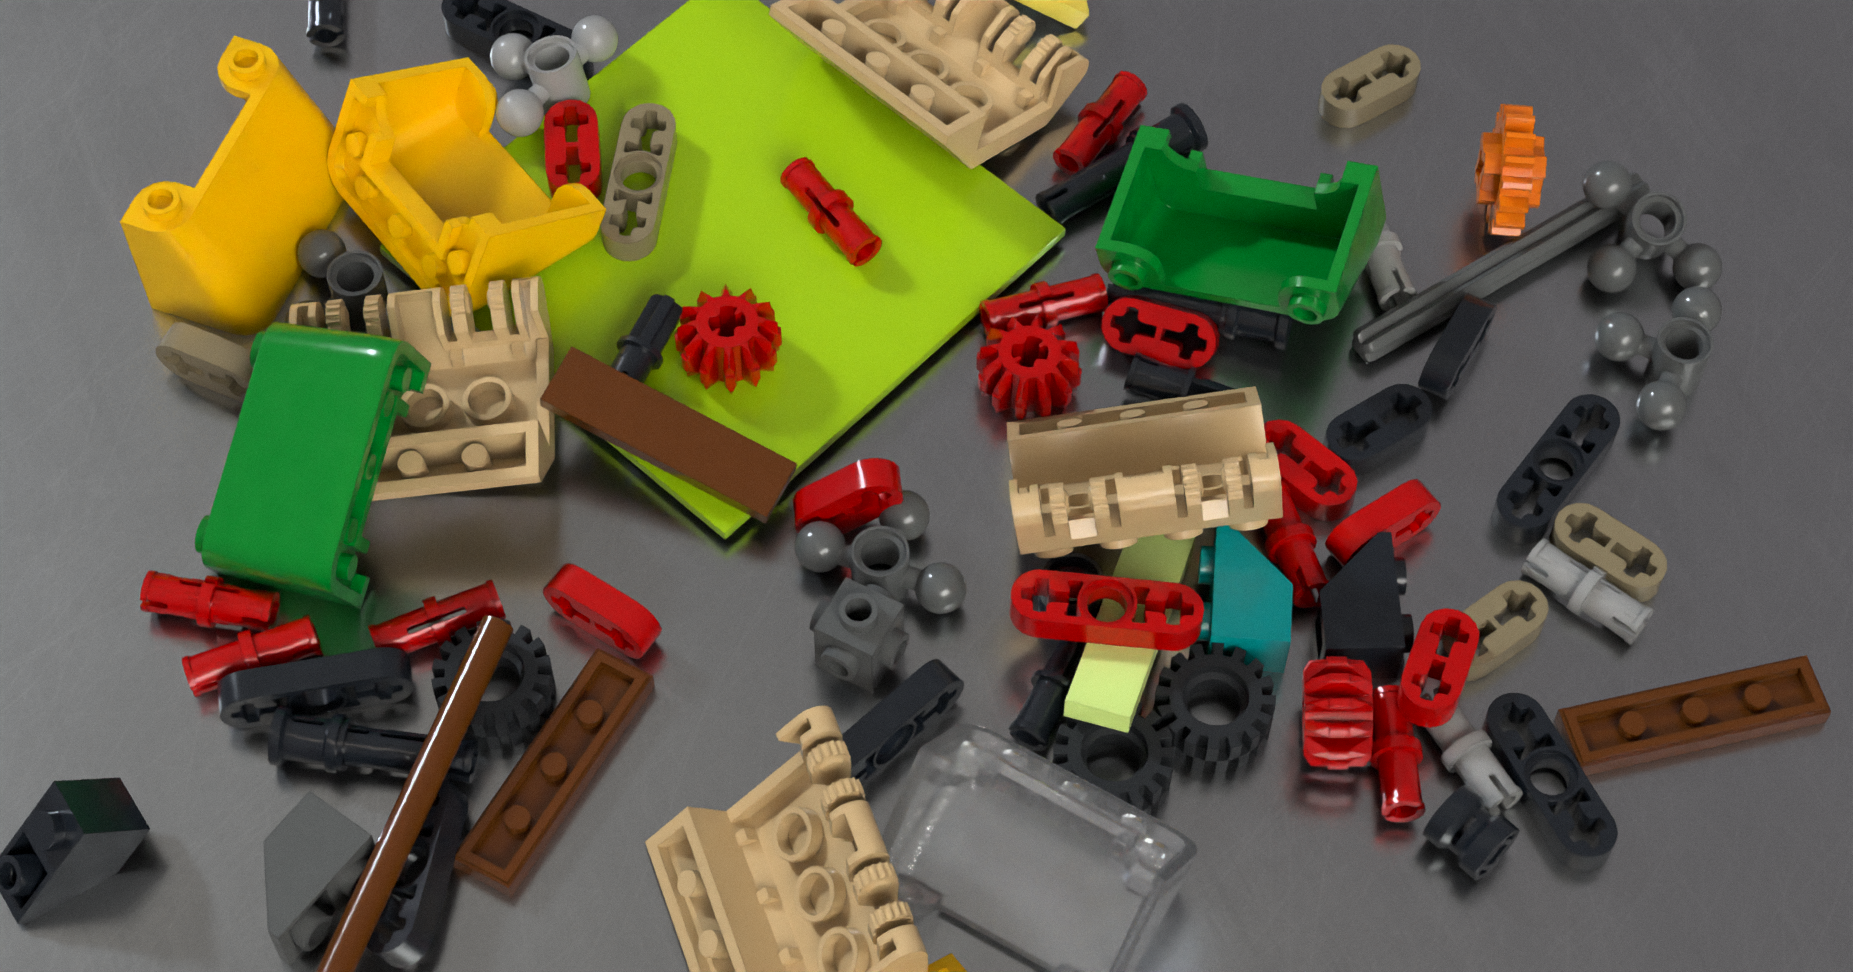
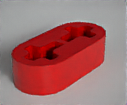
(585, 152)
(1164, 317)
(1311, 465)
(850, 495)
(1401, 511)
(602, 611)
(1450, 671)

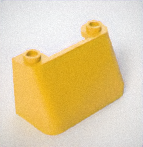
(442, 189)
(233, 240)

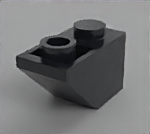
(1361, 610)
(69, 844)

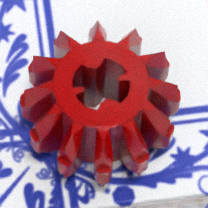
(728, 338)
(1028, 368)
(1337, 713)

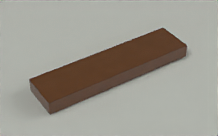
(668, 434)
(1693, 715)
(553, 772)

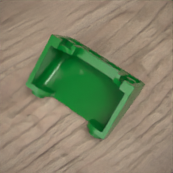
(1239, 234)
(308, 459)

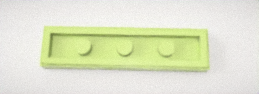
(1112, 676)

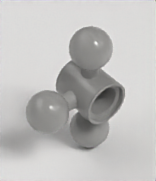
(554, 70)

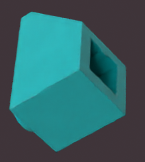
(1246, 601)

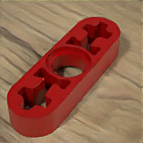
(1128, 592)

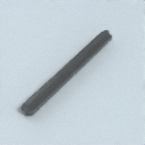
(1485, 275)

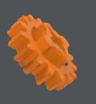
(1510, 170)

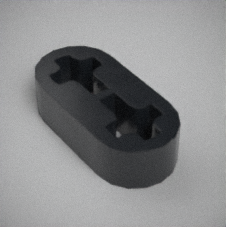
(1457, 346)
(1372, 420)

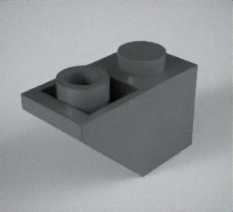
(311, 873)

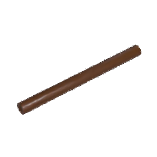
(416, 797)

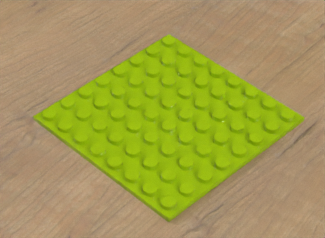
(743, 112)

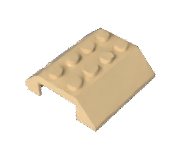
(943, 65)
(482, 394)
(1142, 472)
(788, 871)

